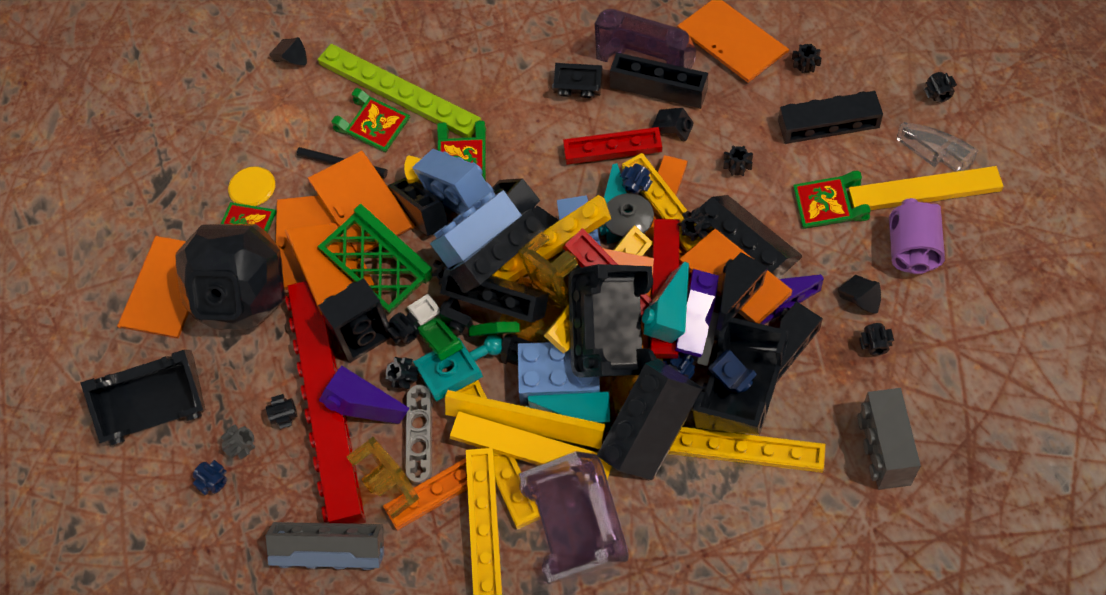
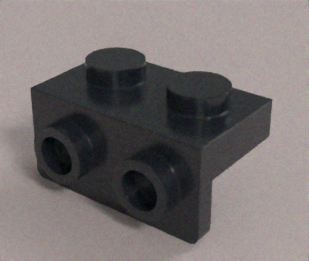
(577, 79)

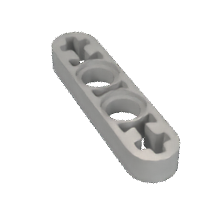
(419, 434)

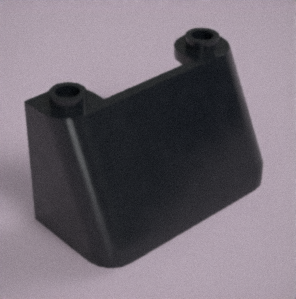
(607, 320)
(144, 396)

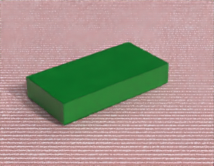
(494, 328)
(440, 338)

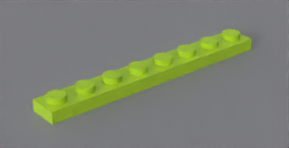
(398, 90)

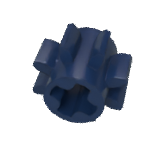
(636, 178)
(683, 364)
(209, 477)

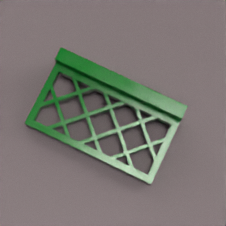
(394, 248)

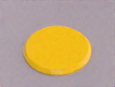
(251, 186)

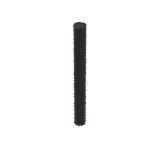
(330, 159)

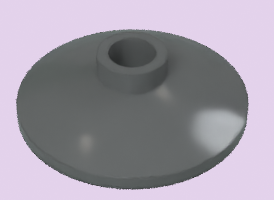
(641, 215)

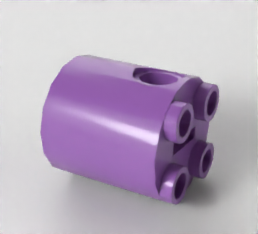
(916, 236)

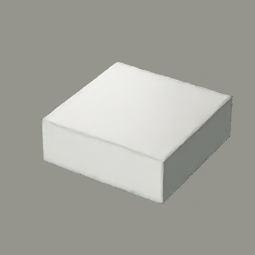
(424, 309)

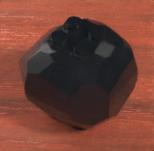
(230, 275)

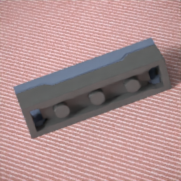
(325, 545)

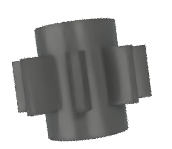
(238, 441)

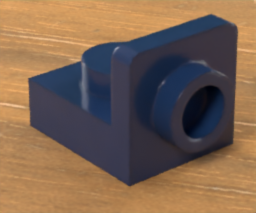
(732, 373)

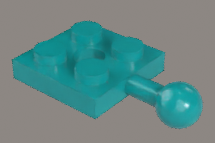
(464, 367)

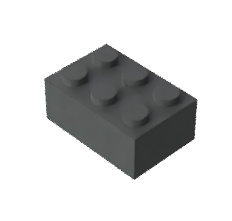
(888, 439)

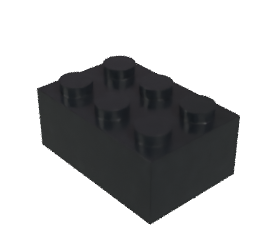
(356, 319)

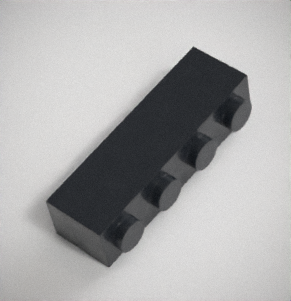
(658, 80)
(830, 117)
(496, 252)
(500, 296)

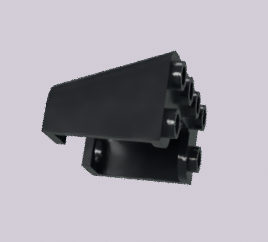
(758, 349)

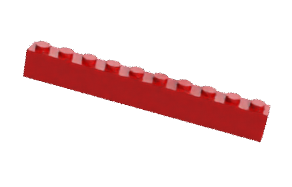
(330, 429)

